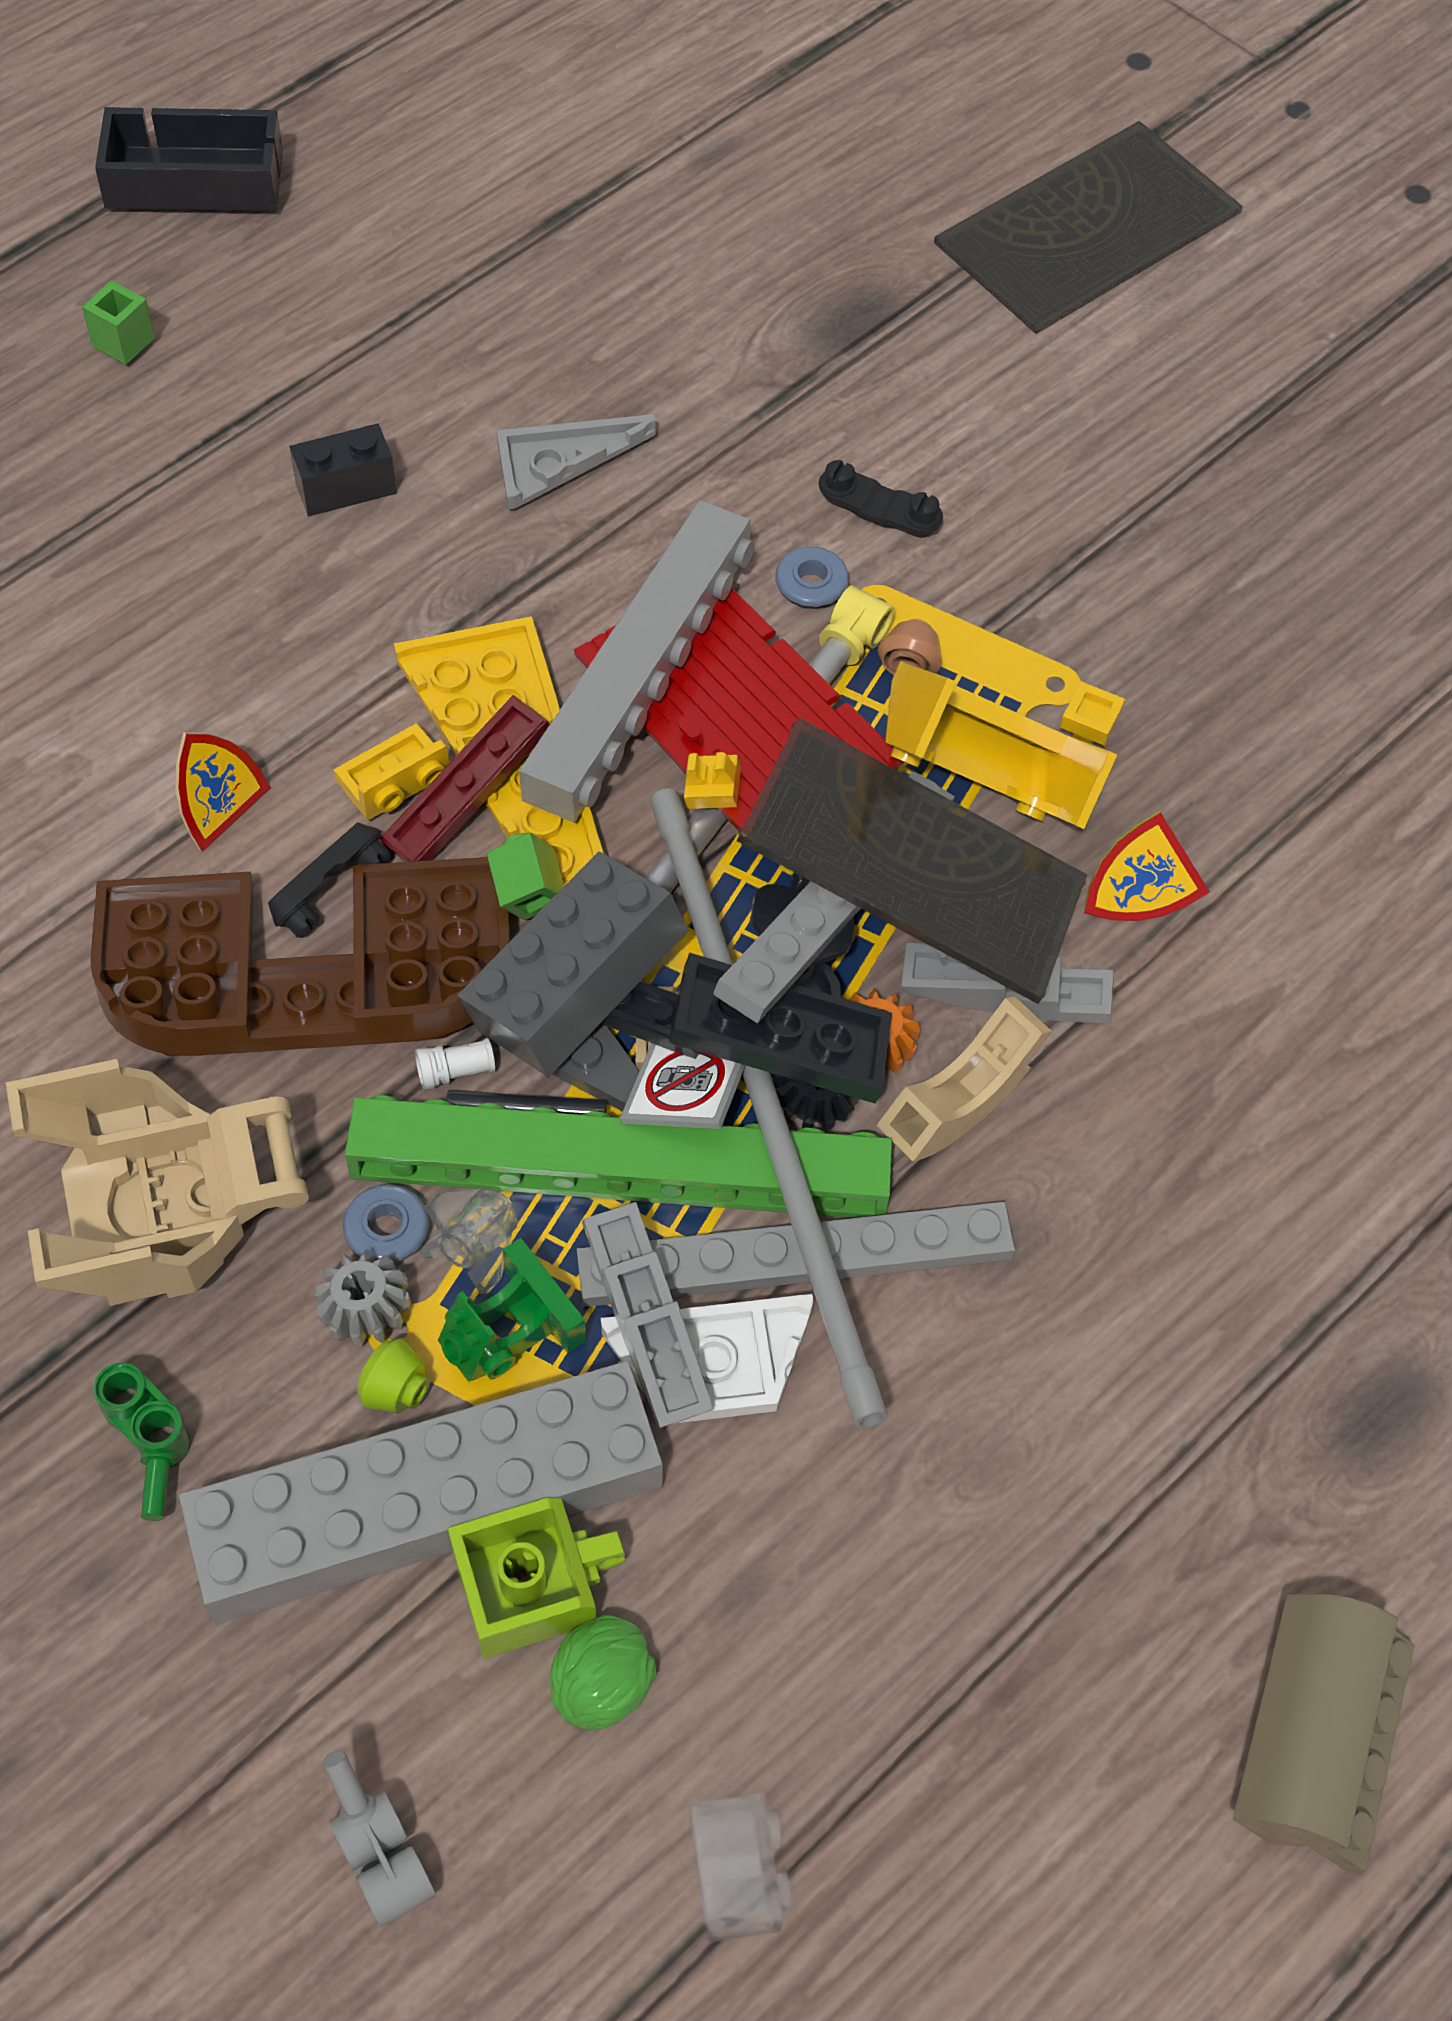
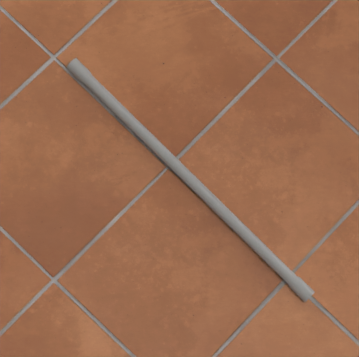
(856, 1375)

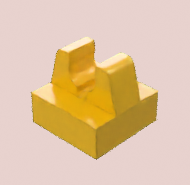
(1092, 714)
(712, 781)

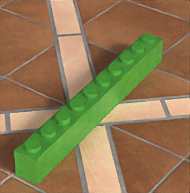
(608, 1159)

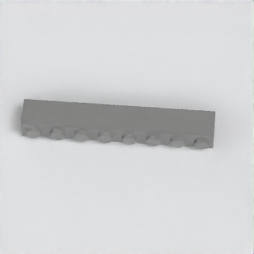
(636, 662)

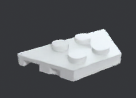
(740, 1349)

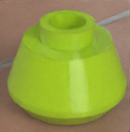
(393, 1378)

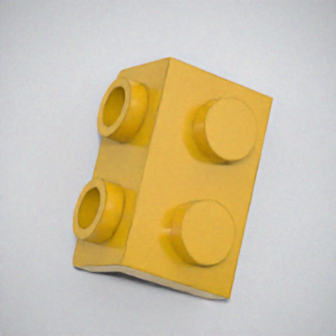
(392, 771)

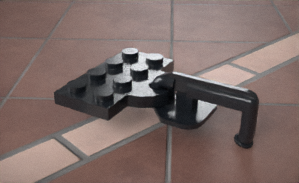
(809, 1030)

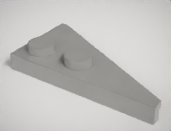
(550, 455)

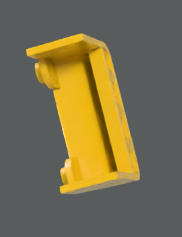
(994, 746)

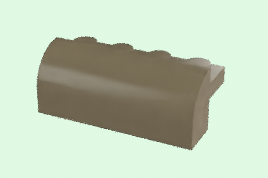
(1326, 1728)

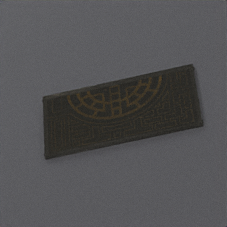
(1087, 226)
(915, 859)

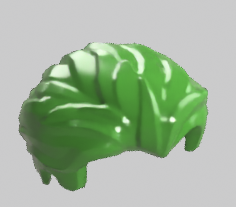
(601, 1673)

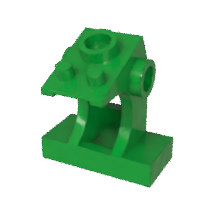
(531, 1300)

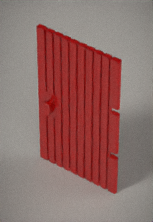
(743, 700)

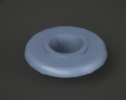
(812, 562)
(385, 1201)

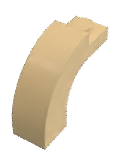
(951, 1103)

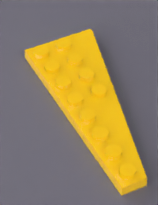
(463, 684)

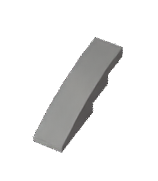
(1069, 996)
(647, 1315)

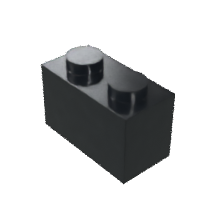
(343, 469)

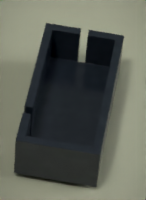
(200, 162)

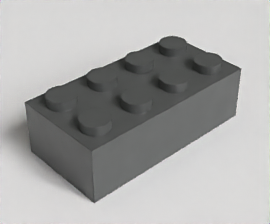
(573, 963)

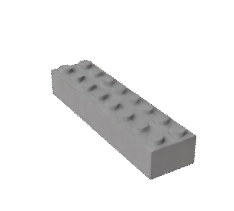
(397, 1493)

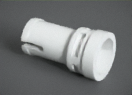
(440, 1065)

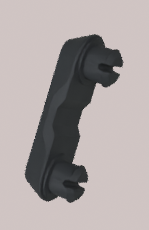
(867, 498)
(290, 903)

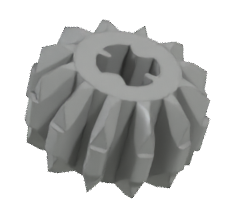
(357, 1317)

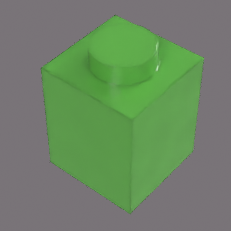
(118, 322)
(525, 874)

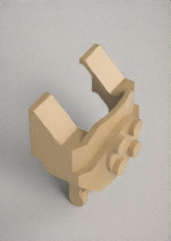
(150, 1179)

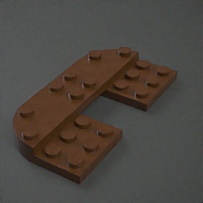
(183, 982)

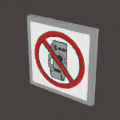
(682, 1090)

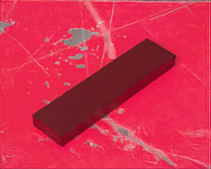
(466, 782)

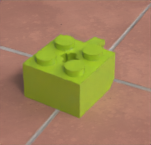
(556, 1559)

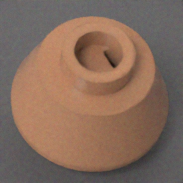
(913, 644)

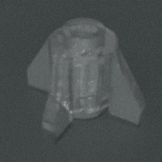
(474, 1231)

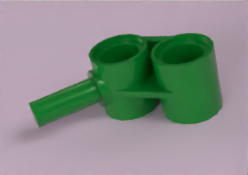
(137, 1421)

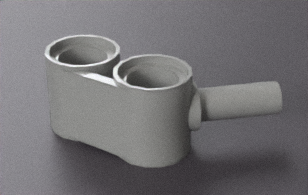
(376, 1846)

